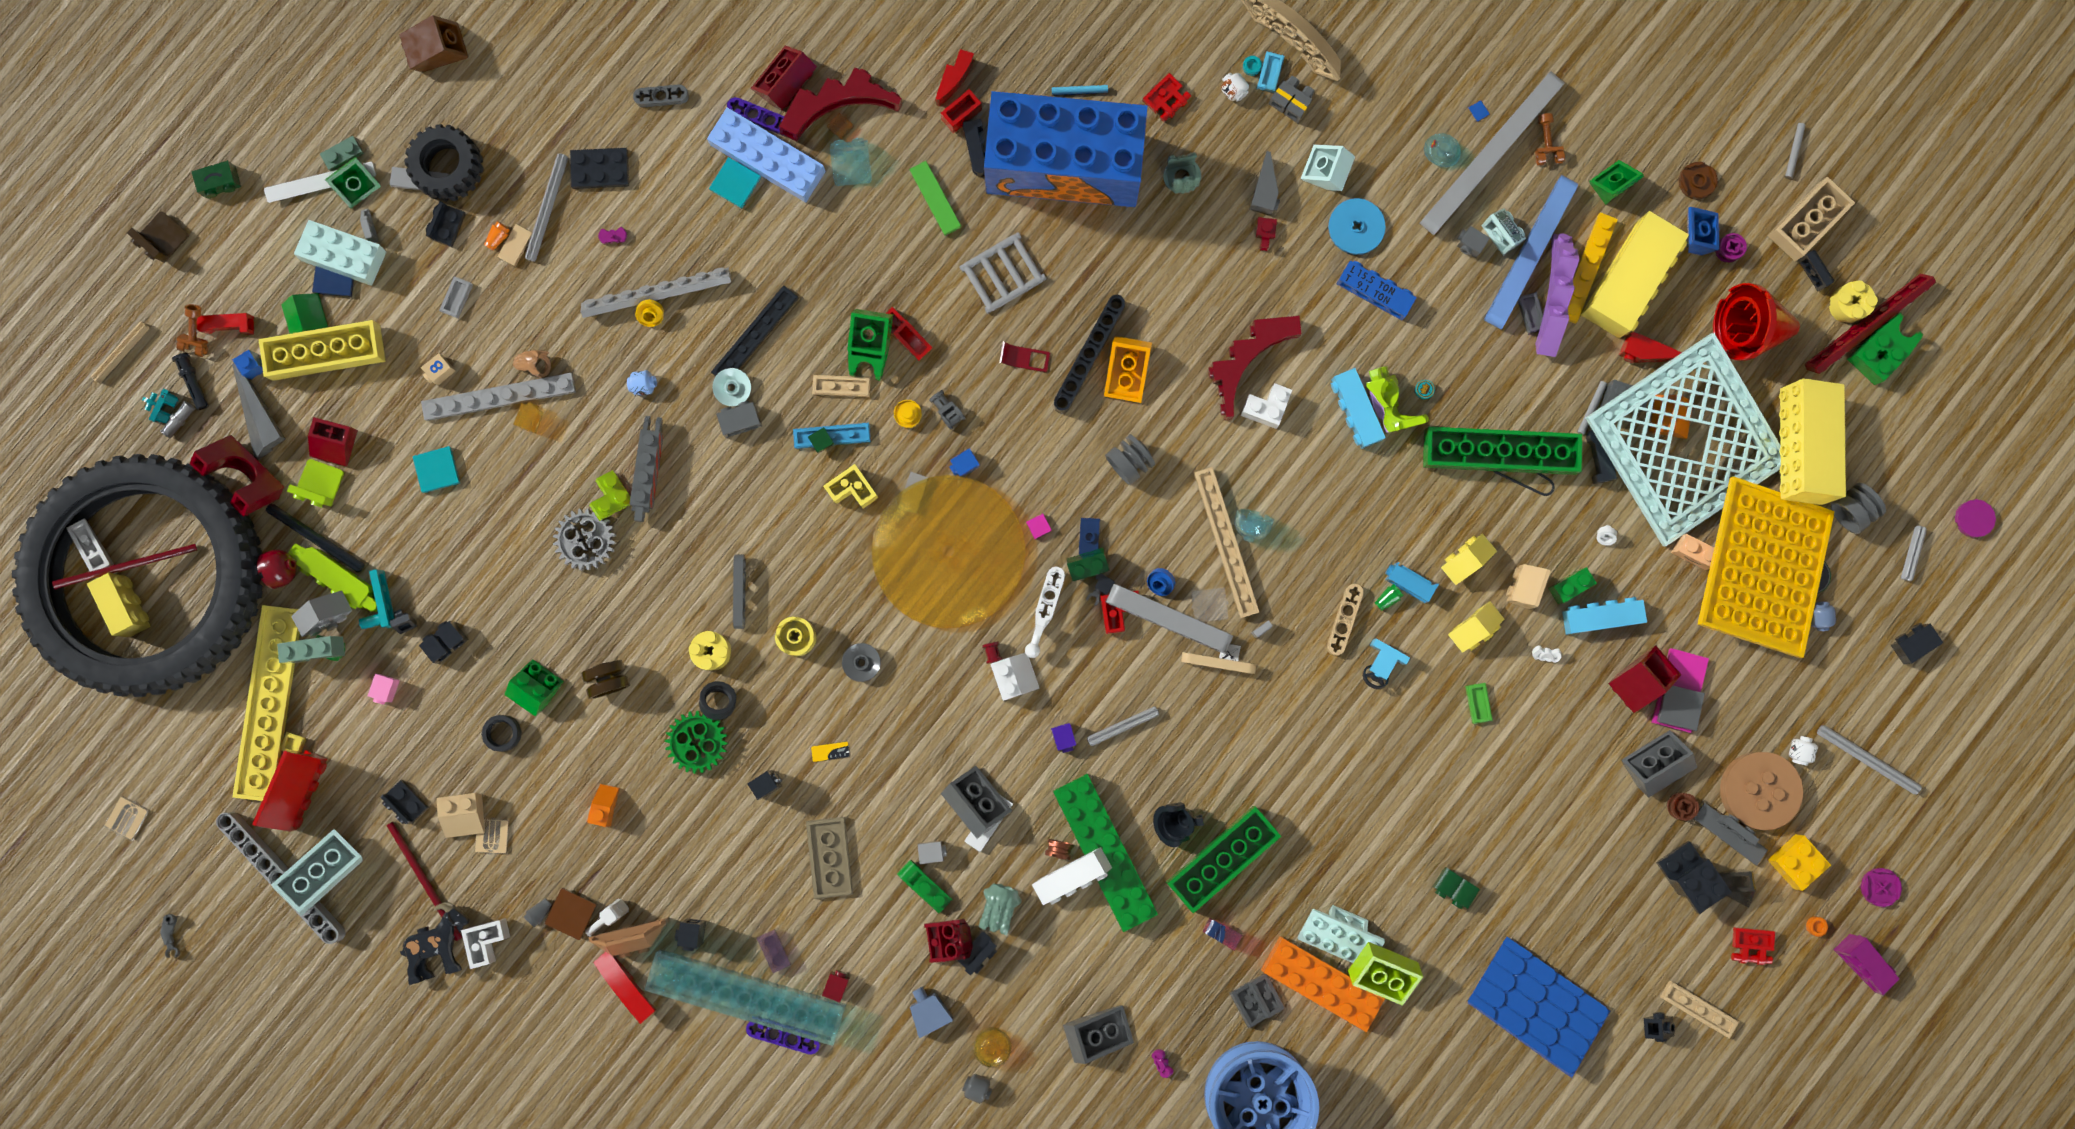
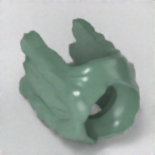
(1183, 162)
(999, 908)

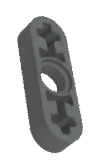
(654, 90)

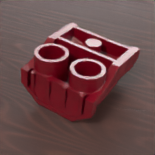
(949, 940)

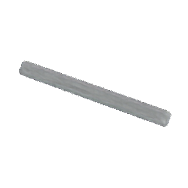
(546, 207)
(1869, 759)

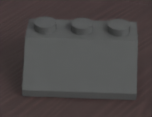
(1659, 763)
(976, 802)

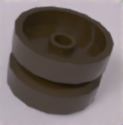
(605, 679)

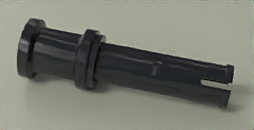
(188, 373)

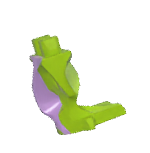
(1384, 397)

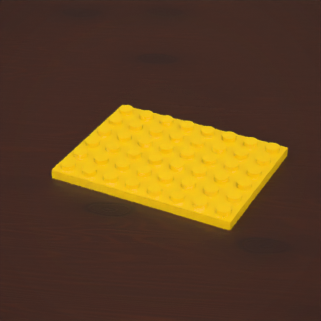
(1766, 568)

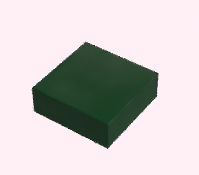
(820, 440)

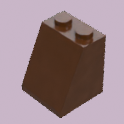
(433, 44)

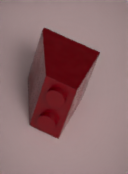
(1645, 679)

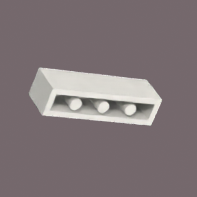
(1072, 876)

